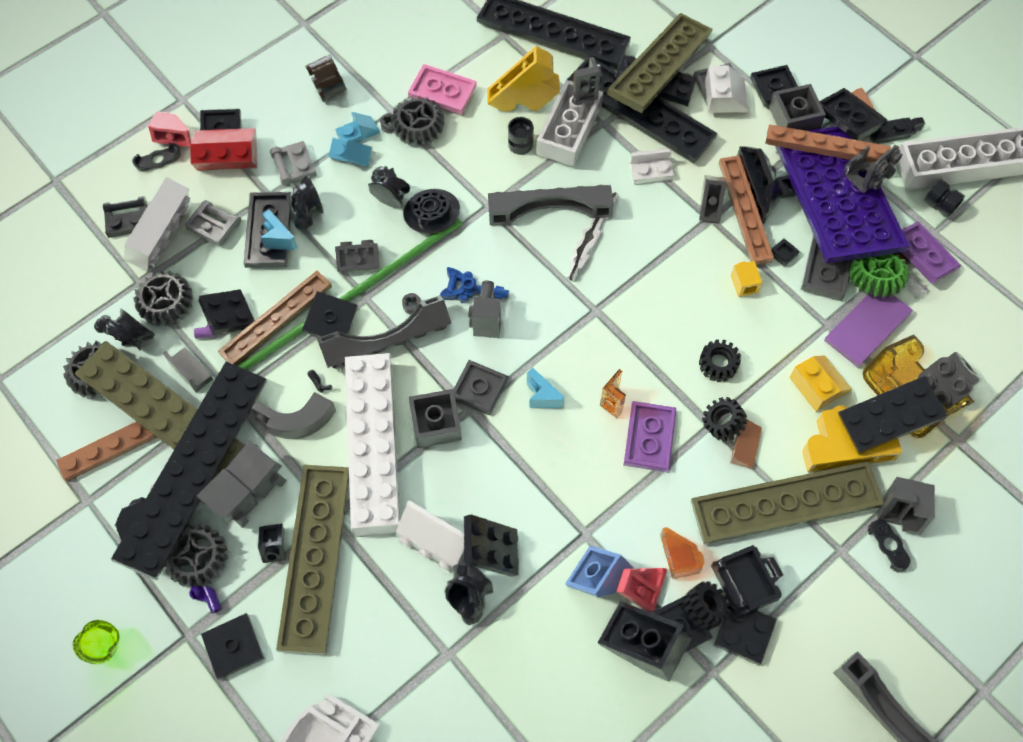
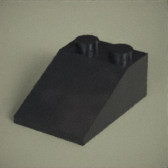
(645, 640)

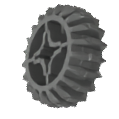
(416, 116)
(163, 305)
(74, 363)
(200, 573)

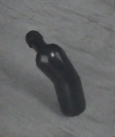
(317, 381)

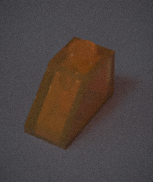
(681, 554)

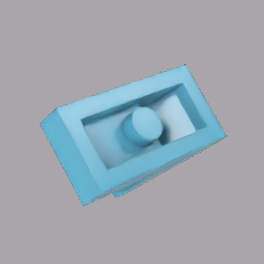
(358, 130)
(350, 151)
(277, 236)
(546, 395)

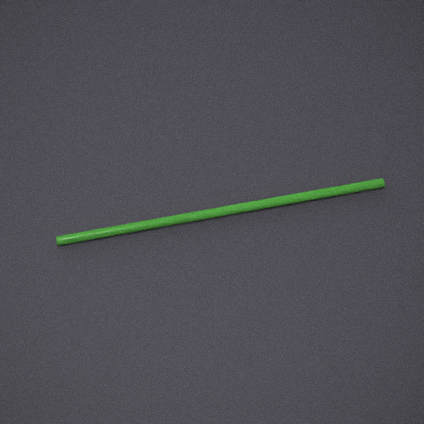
(353, 293)

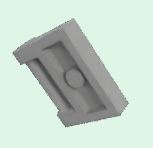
(299, 159)
(210, 228)

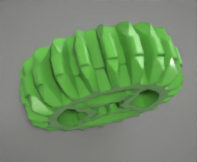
(880, 275)

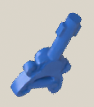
(468, 287)

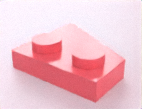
(642, 586)

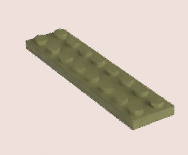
(659, 62)
(142, 397)
(786, 502)
(313, 561)

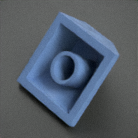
(598, 572)

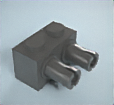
(485, 312)

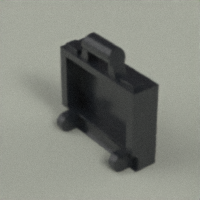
(748, 580)

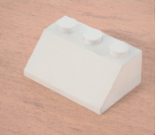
(431, 537)

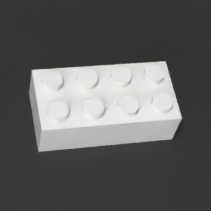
(567, 127)
(157, 224)

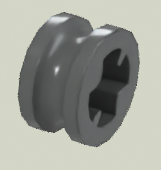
(383, 120)
(412, 297)

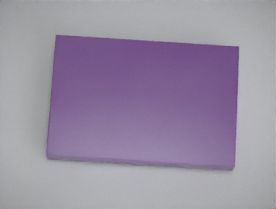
(928, 254)
(650, 436)

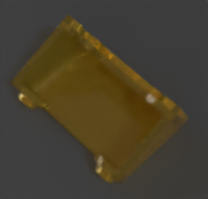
(899, 365)

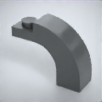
(299, 424)

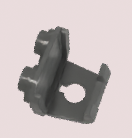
(876, 172)
(951, 379)

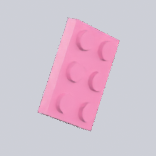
(446, 88)

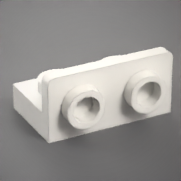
(651, 166)

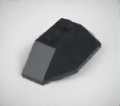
(761, 179)

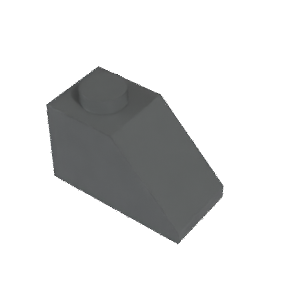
(712, 198)

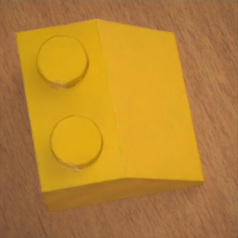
(819, 381)

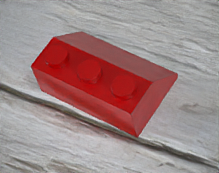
(224, 149)

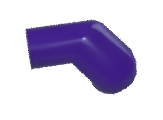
(207, 595)

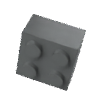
(797, 108)
(435, 418)

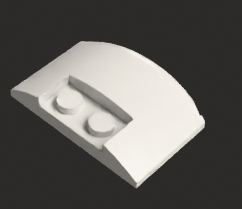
(331, 722)

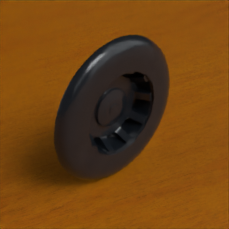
(436, 208)

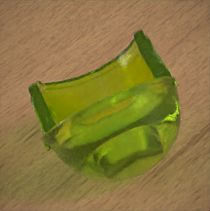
(96, 642)

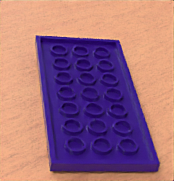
(839, 214)

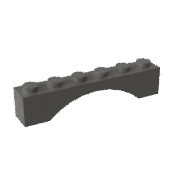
(589, 200)
(427, 316)
(870, 690)

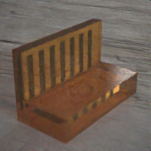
(611, 397)

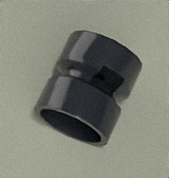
(520, 135)
(942, 196)

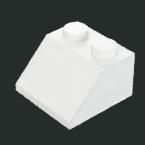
(725, 90)

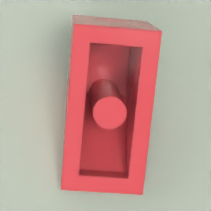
(167, 129)

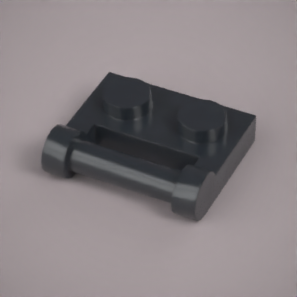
(123, 223)

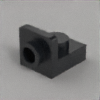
(271, 543)

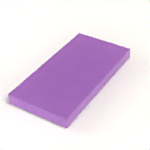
(867, 327)

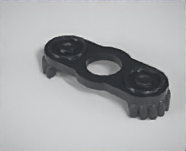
(145, 162)
(899, 558)

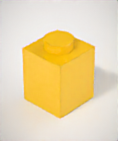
(746, 278)

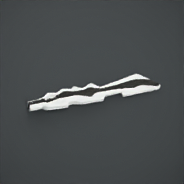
(586, 244)

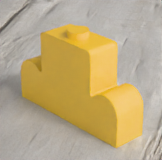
(527, 83)
(835, 449)

